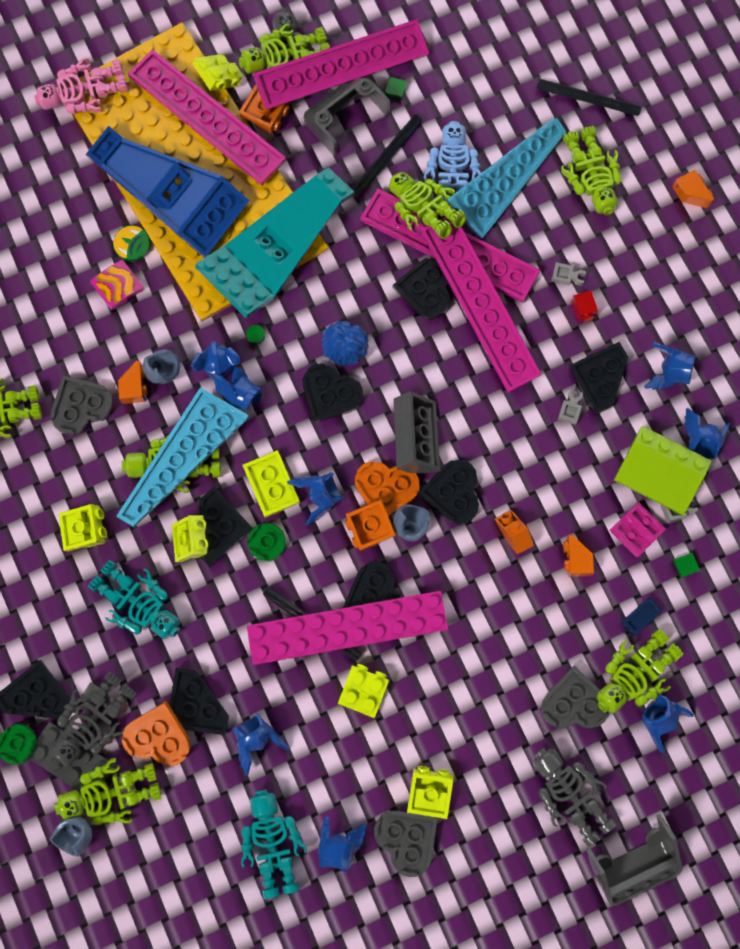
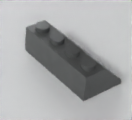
(416, 434)

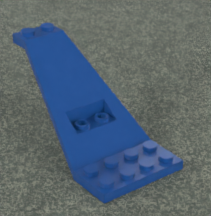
(196, 209)

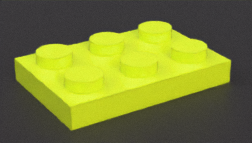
(269, 483)

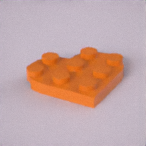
(392, 485)
(157, 736)

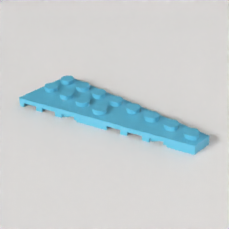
(497, 186)
(194, 438)

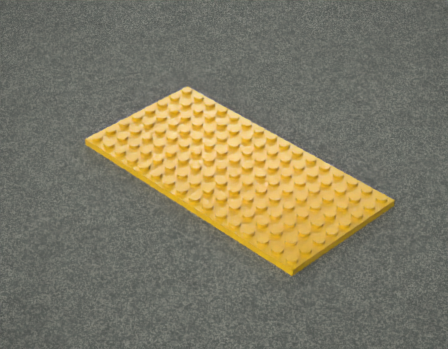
(149, 123)

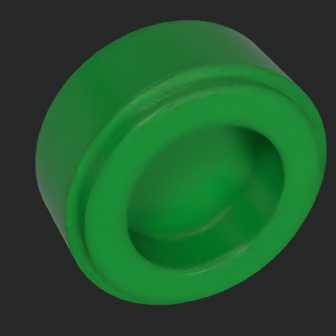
(255, 334)

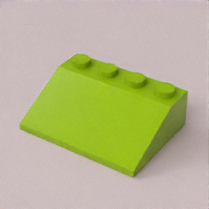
(662, 470)

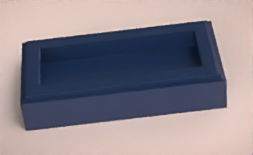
(641, 616)

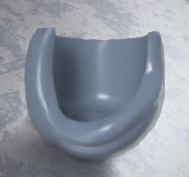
(164, 364)
(409, 519)
(72, 836)

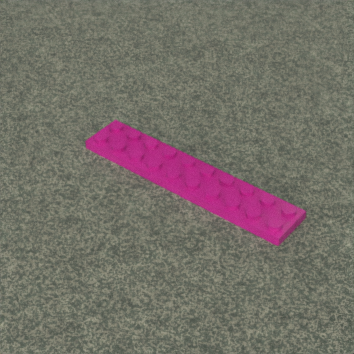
(340, 64)
(207, 117)
(504, 270)
(482, 307)
(347, 628)

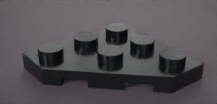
(601, 376)
(223, 525)
(34, 694)
(196, 704)

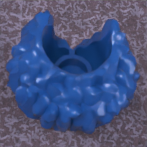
(344, 343)

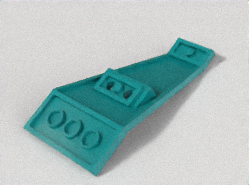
(250, 270)

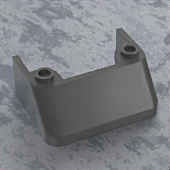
(320, 115)
(640, 868)

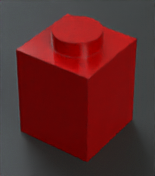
(584, 306)

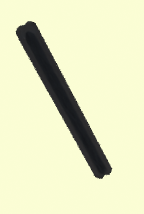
(589, 97)
(386, 155)
(295, 611)

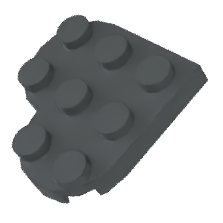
(78, 404)
(573, 702)
(408, 839)

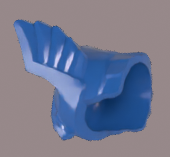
(216, 360)
(676, 368)
(240, 391)
(704, 439)
(321, 492)
(663, 717)
(254, 736)
(338, 850)

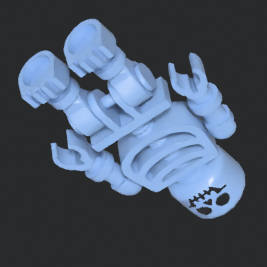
(453, 152)

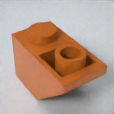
(692, 190)
(132, 385)
(514, 531)
(579, 558)

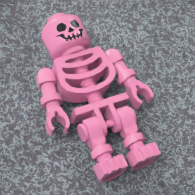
(50, 96)

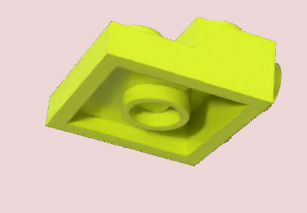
(218, 72)
(82, 527)
(189, 538)
(363, 690)
(430, 792)

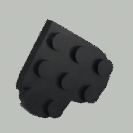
(425, 289)
(329, 393)
(452, 492)
(372, 585)

